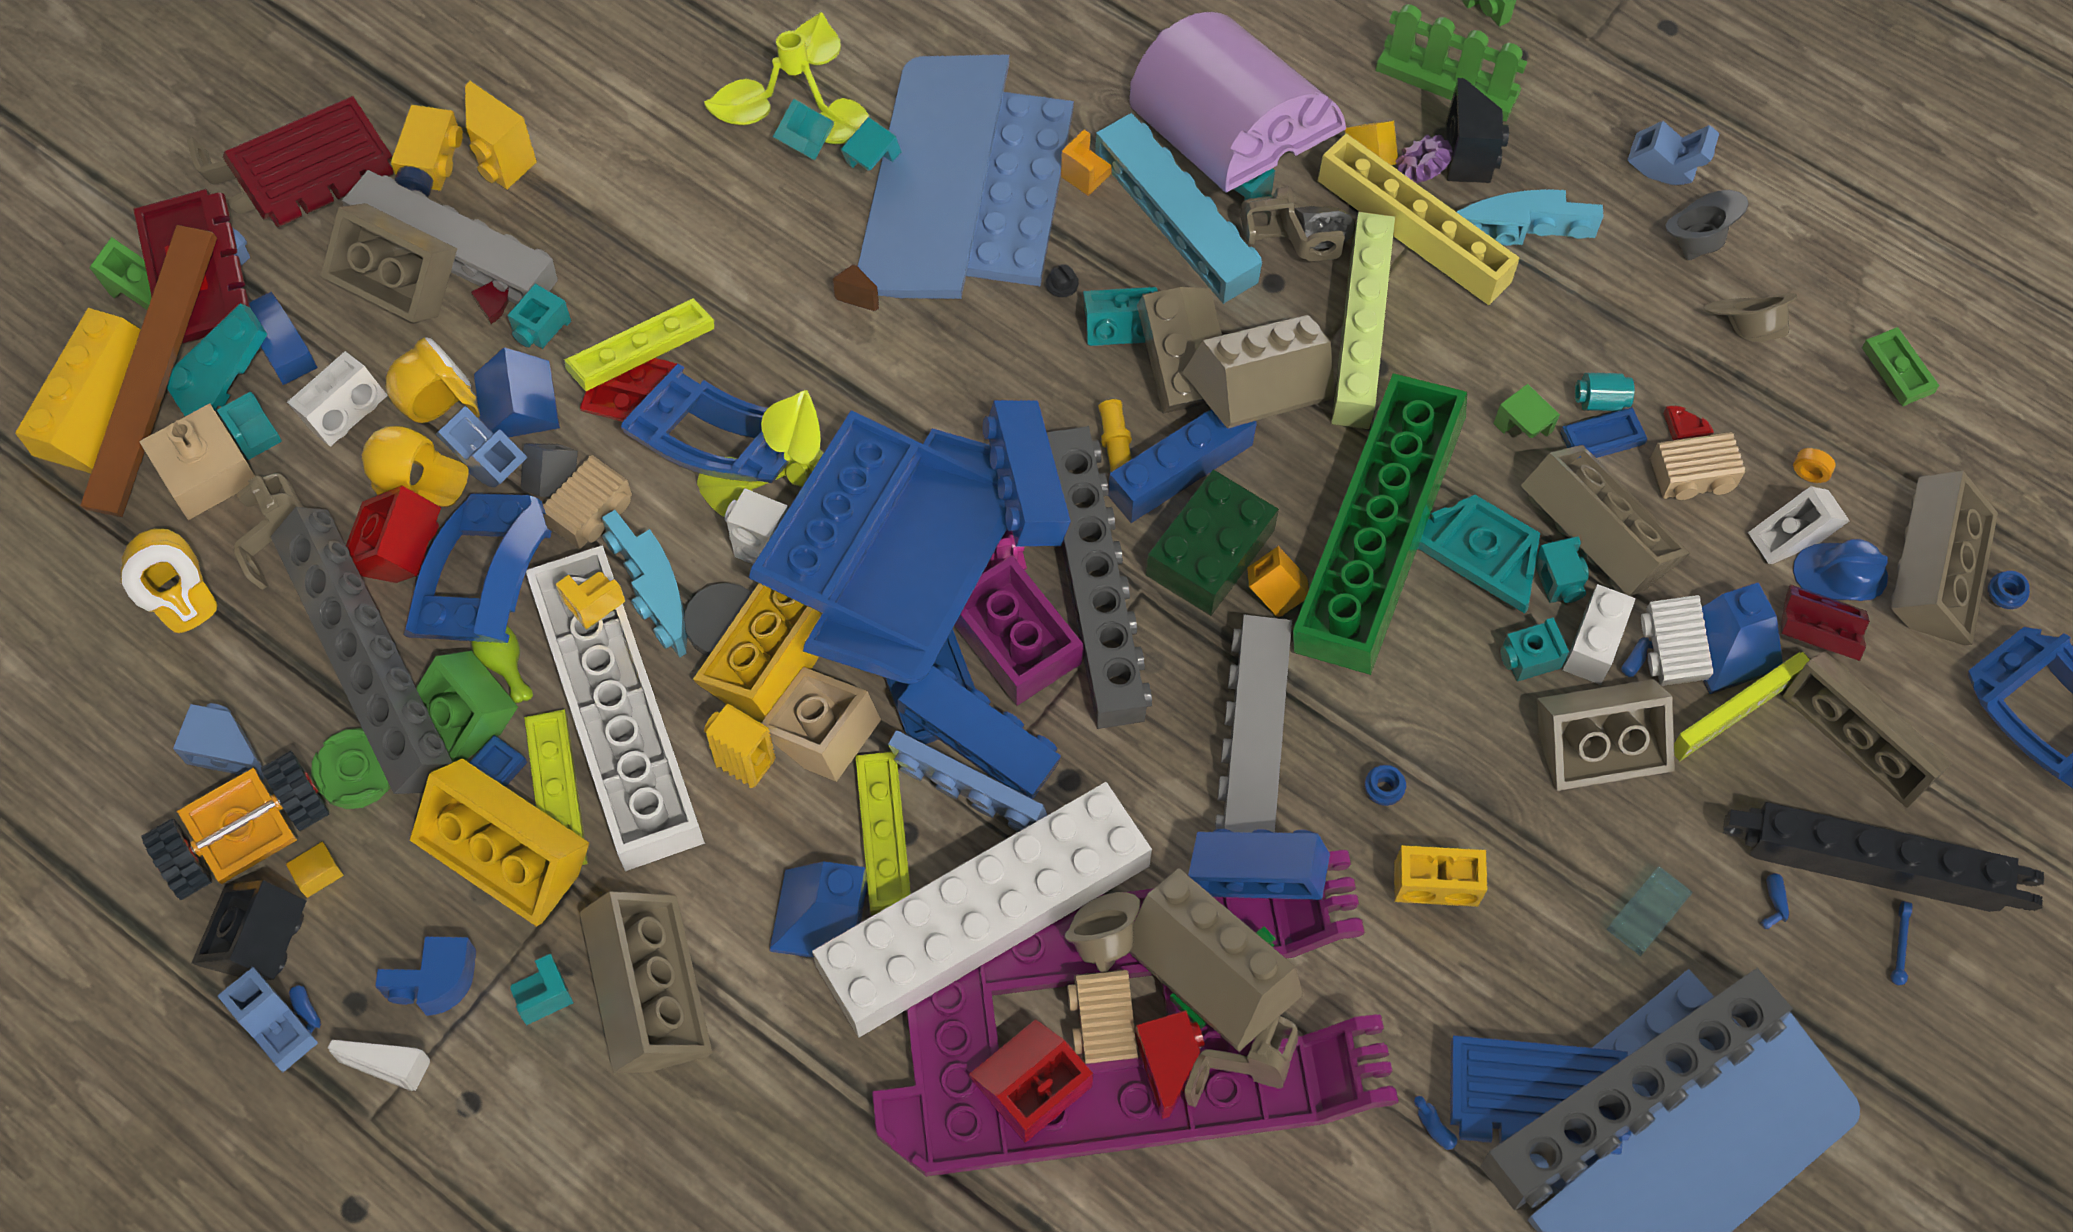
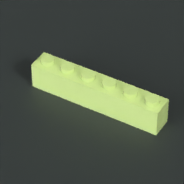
(1363, 321)

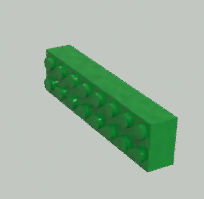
(1380, 524)

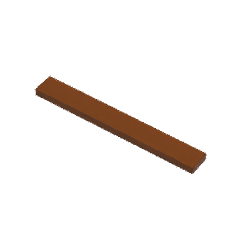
(149, 371)

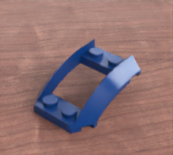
(681, 395)
(484, 618)
(2010, 668)

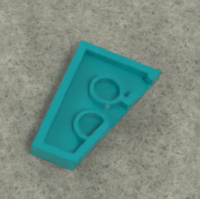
(215, 361)

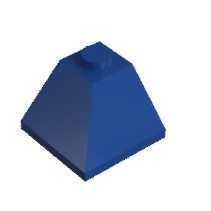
(1741, 637)
(817, 906)

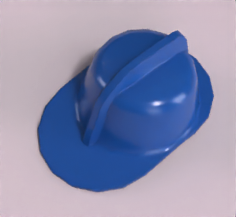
(1842, 570)

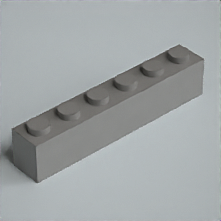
(480, 253)
(1256, 725)

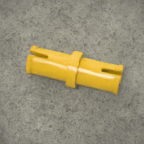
(1115, 436)

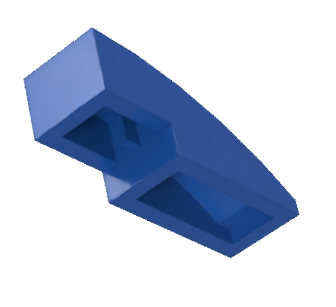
(283, 343)

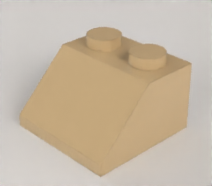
(822, 722)

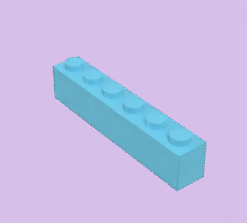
(1179, 208)

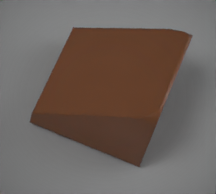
(856, 288)

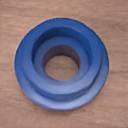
(2015, 583)
(1387, 774)

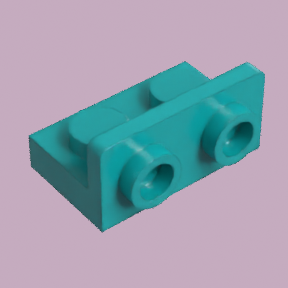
(1114, 316)

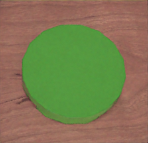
(348, 771)

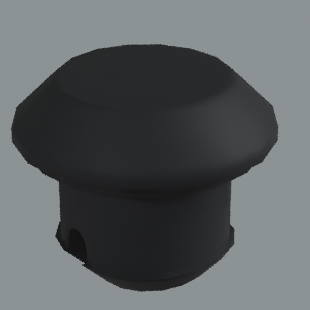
(1062, 281)

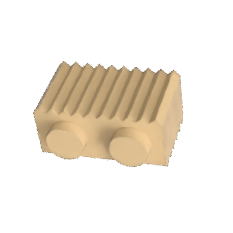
(1697, 466)
(583, 501)
(1103, 1015)

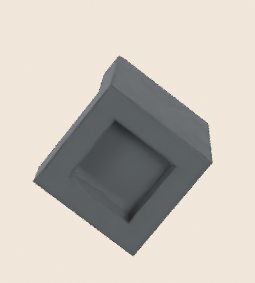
(547, 468)

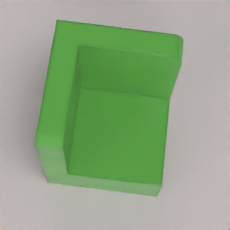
(1528, 412)

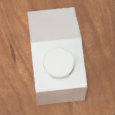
(1798, 525)

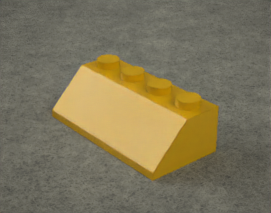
(80, 392)
(760, 653)
(497, 840)

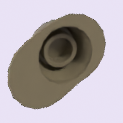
(1756, 317)
(1105, 929)

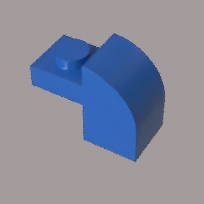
(440, 983)

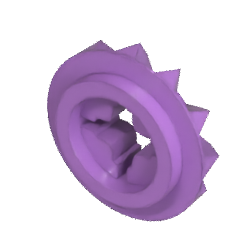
(1435, 157)

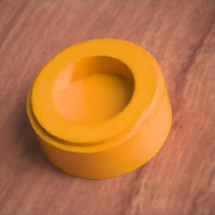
(1814, 465)

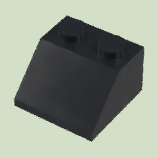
(1475, 135)
(250, 930)

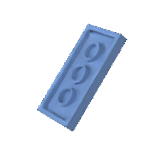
(956, 779)

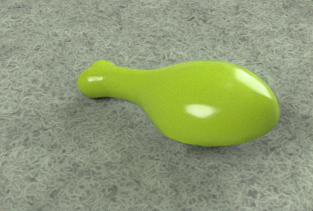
(504, 660)

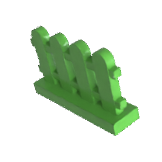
(1436, 72)

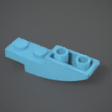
(1535, 212)
(652, 583)

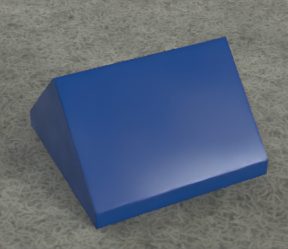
(516, 394)

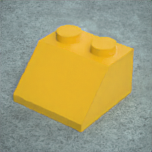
(497, 137)

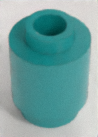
(1605, 391)

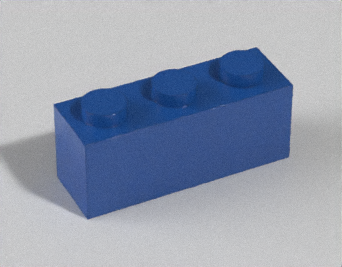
(1260, 864)

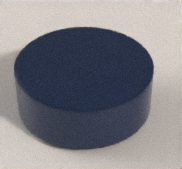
(414, 179)

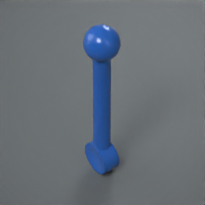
(1898, 975)

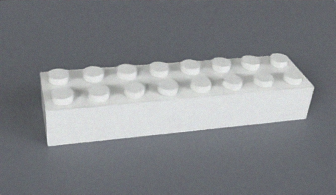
(616, 719)
(982, 909)

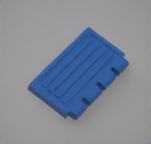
(1517, 1082)

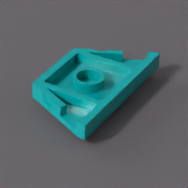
(1485, 548)

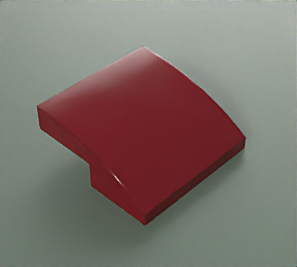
(1824, 622)

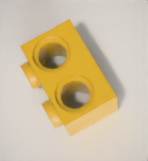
(1440, 876)

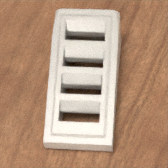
(390, 1063)

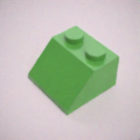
(464, 703)

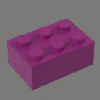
(1018, 632)

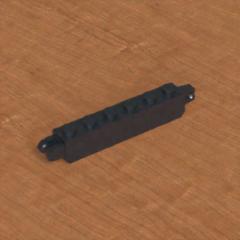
(1885, 858)

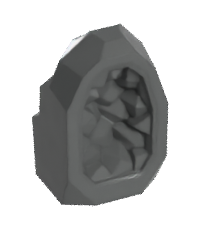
(1325, 219)

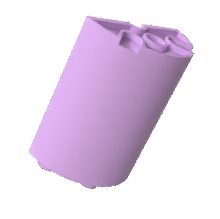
(1228, 99)

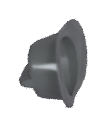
(1706, 222)

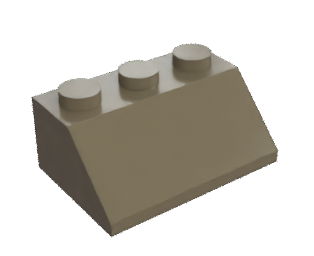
(1173, 329)
(1607, 734)

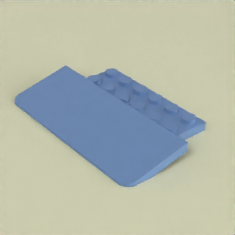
(970, 182)
(1718, 1149)

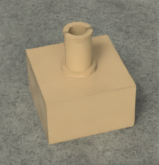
(198, 461)

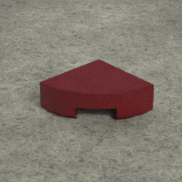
(491, 301)

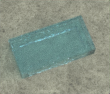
(1649, 911)

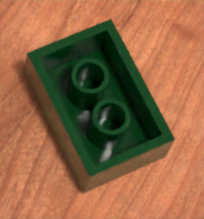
(1211, 542)

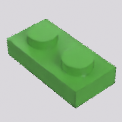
(1900, 366)

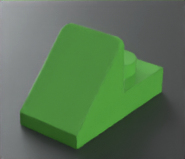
(122, 272)

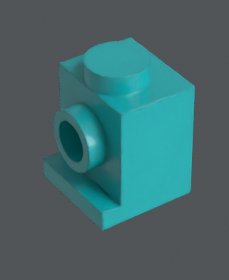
(538, 317)
(1562, 570)
(1528, 662)

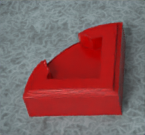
(1685, 424)

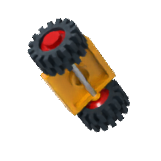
(235, 826)

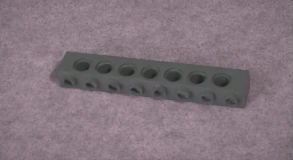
(360, 649)
(1111, 702)
(1749, 999)

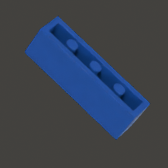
(1176, 463)
(1026, 473)
(979, 731)

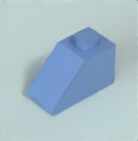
(215, 741)

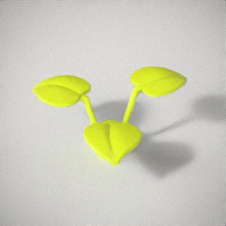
(812, 43)
(788, 428)

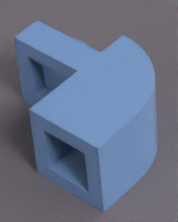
(1669, 157)
(486, 454)
(267, 1019)

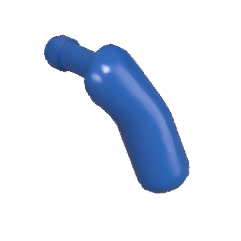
(1637, 657)
(1779, 899)
(304, 1008)
(1432, 1123)

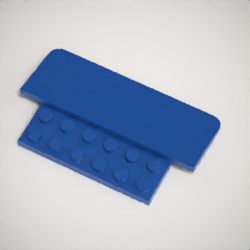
(887, 545)

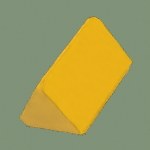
(314, 870)

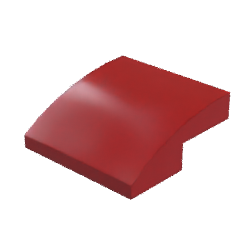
(625, 392)

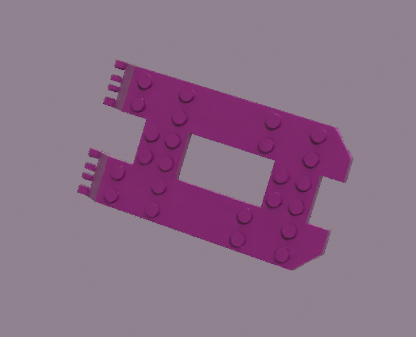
(954, 1128)

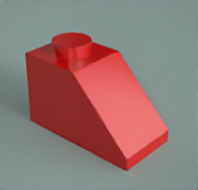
(1168, 1055)

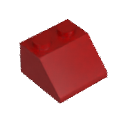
(392, 535)

